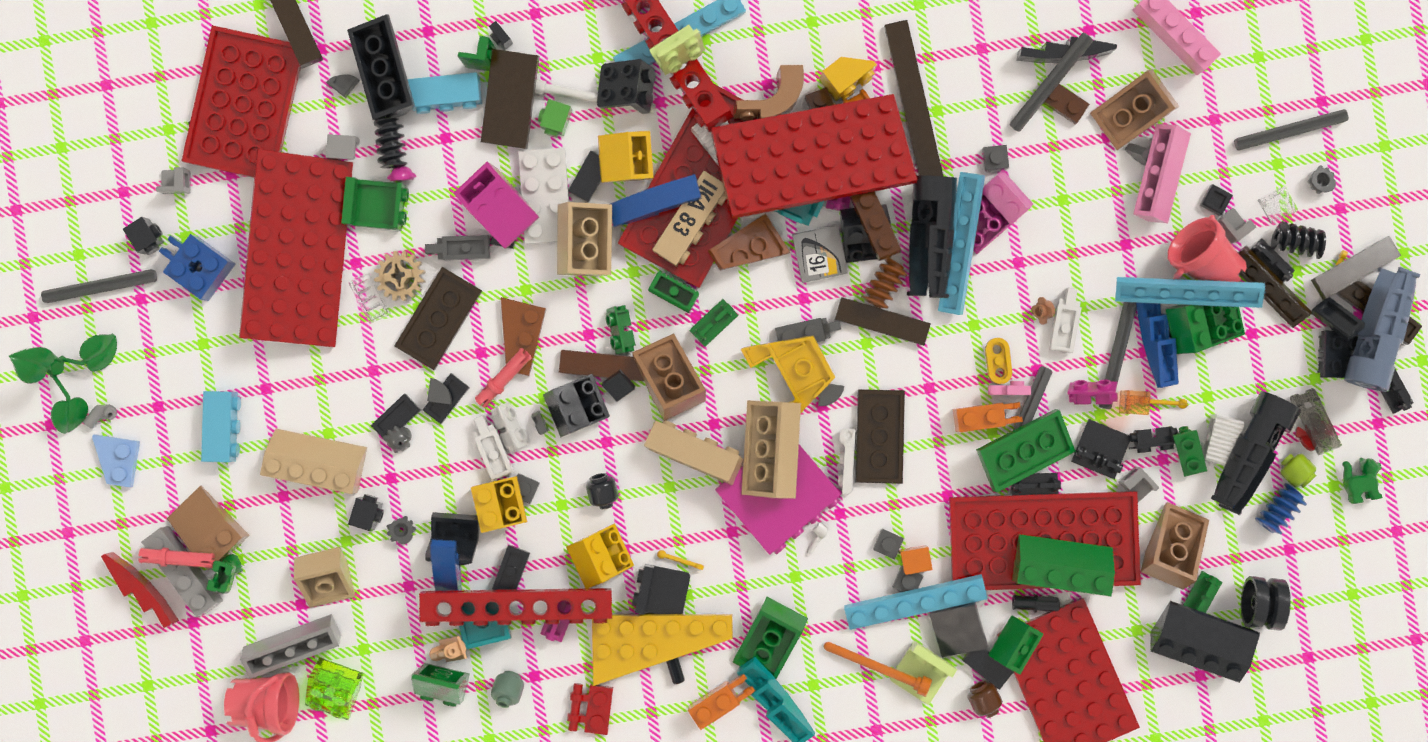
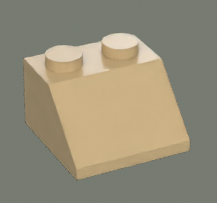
(323, 577)

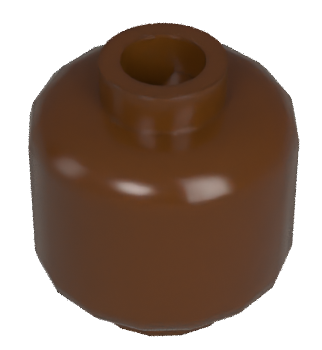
(985, 699)

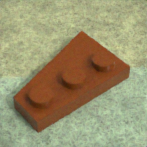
(749, 245)
(521, 329)

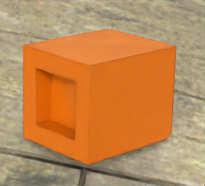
(916, 559)

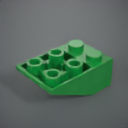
(1203, 326)

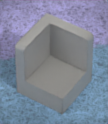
(341, 146)
(175, 181)
(1235, 226)
(1138, 481)

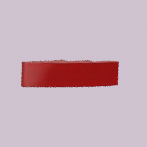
(133, 582)

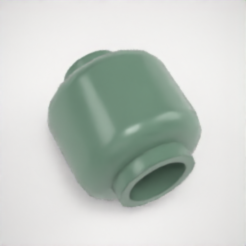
(507, 689)

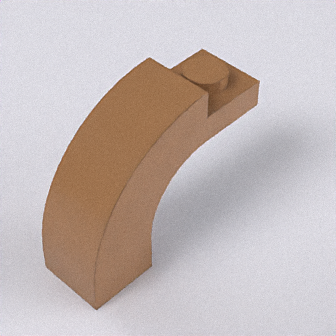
(789, 86)

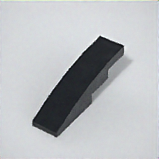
(1054, 52)

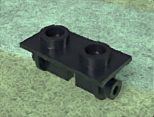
(1273, 260)
(1397, 395)
(1144, 441)
(1037, 484)

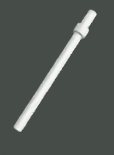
(542, 88)

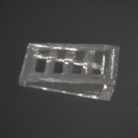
(362, 301)

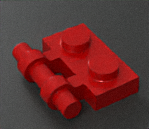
(598, 708)

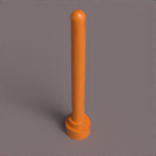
(920, 684)

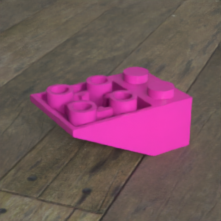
(496, 204)
(999, 208)

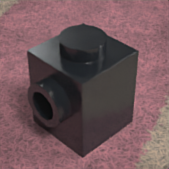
(144, 235)
(366, 512)

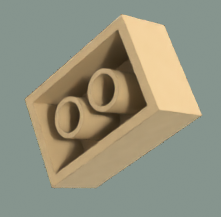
(584, 239)

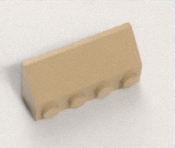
(771, 449)
(314, 461)

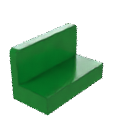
(482, 58)
(1015, 644)

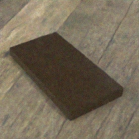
(510, 98)
(438, 318)
(880, 436)

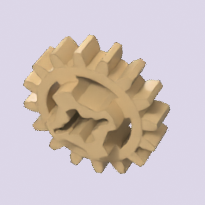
(398, 265)

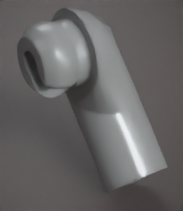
(100, 412)

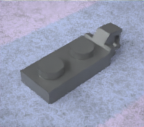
(460, 247)
(816, 327)

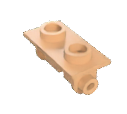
(449, 649)

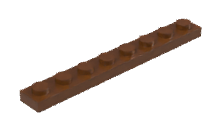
(867, 204)

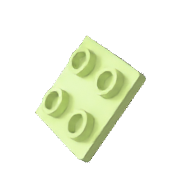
(678, 49)
(923, 662)

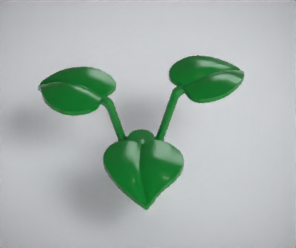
(35, 362)

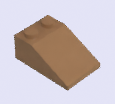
(1134, 109)
(669, 377)
(207, 526)
(1176, 547)

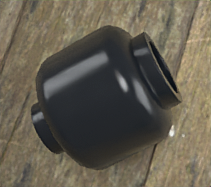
(602, 490)

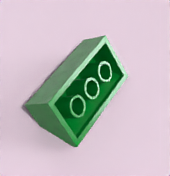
(1064, 565)

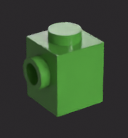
(555, 118)

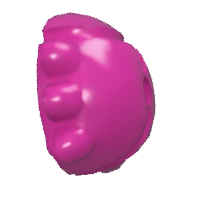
(401, 174)

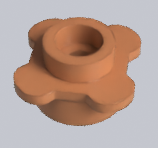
(1043, 310)

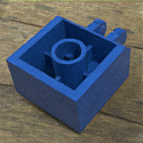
(184, 266)

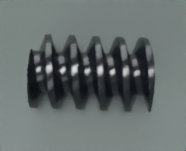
(389, 141)
(1300, 238)

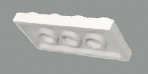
(543, 188)

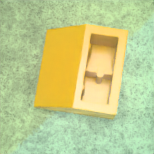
(845, 75)
(625, 156)
(499, 504)
(600, 556)

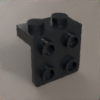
(626, 85)
(458, 528)
(661, 590)

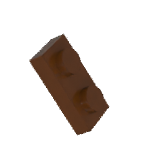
(1067, 104)

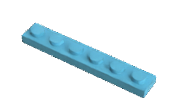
(704, 20)
(965, 226)
(1189, 292)
(915, 602)

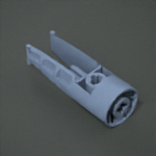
(1384, 330)

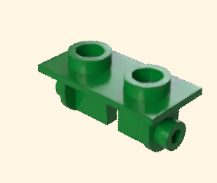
(617, 319)
(713, 322)
(1189, 451)
(1203, 592)

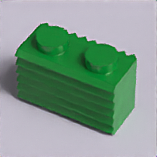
(673, 292)

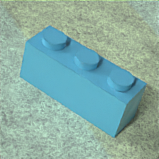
(446, 92)
(220, 426)

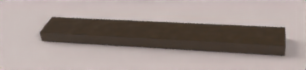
(913, 98)

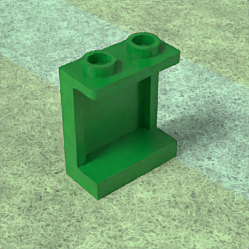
(374, 204)

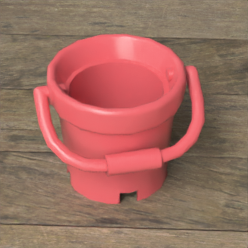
(1205, 252)
(264, 705)

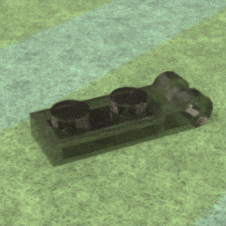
(1316, 422)

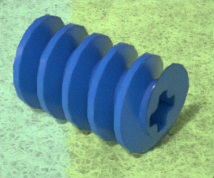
(1281, 510)

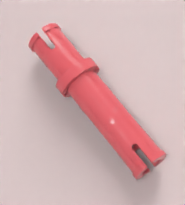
(496, 385)
(168, 557)

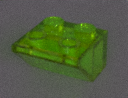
(333, 688)

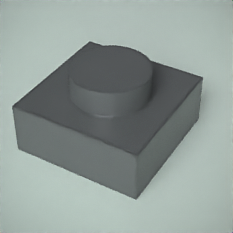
(995, 157)
(527, 487)
(888, 543)
(907, 582)

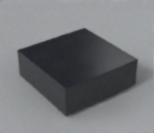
(1216, 200)
(618, 385)

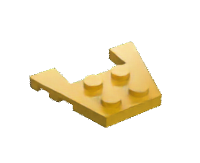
(799, 363)

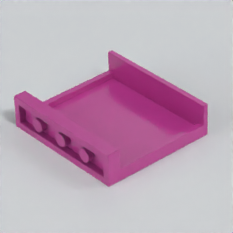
(778, 519)

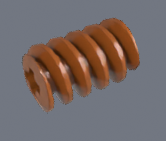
(885, 283)

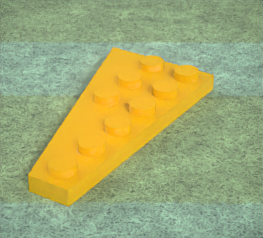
(641, 641)

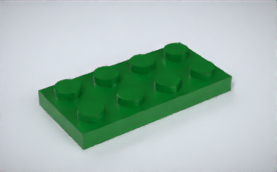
(1026, 450)

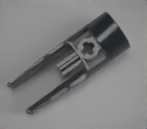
(931, 235)
(1254, 451)

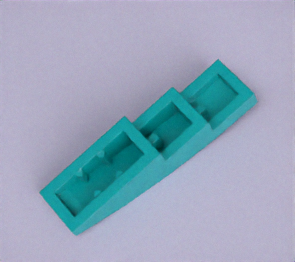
(774, 698)

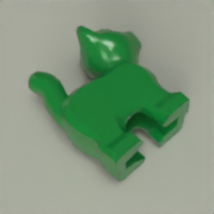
(1358, 484)
(224, 574)

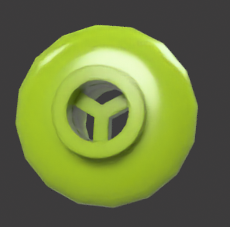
(1298, 470)

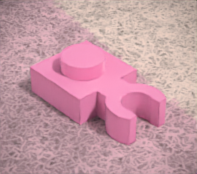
(1014, 388)

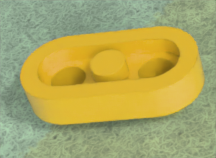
(1001, 360)

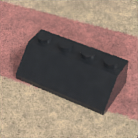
(381, 68)
(1204, 641)

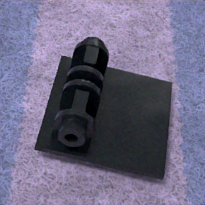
(1336, 354)
(1101, 449)

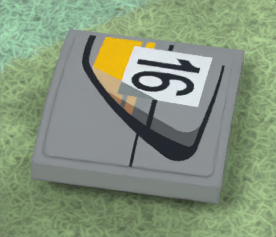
(819, 253)

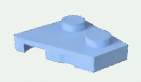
(117, 459)

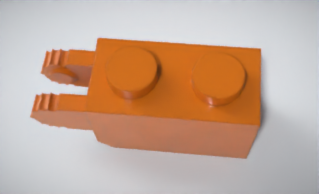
(984, 417)
(718, 702)

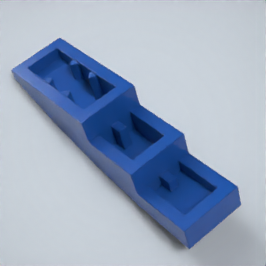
(655, 200)
(1157, 344)
(445, 565)

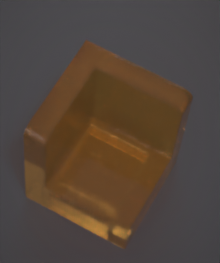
(1134, 402)

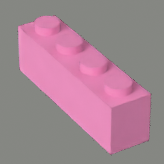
(1177, 33)
(1162, 173)

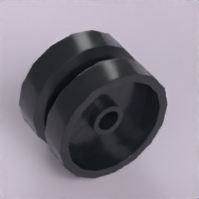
(1265, 603)

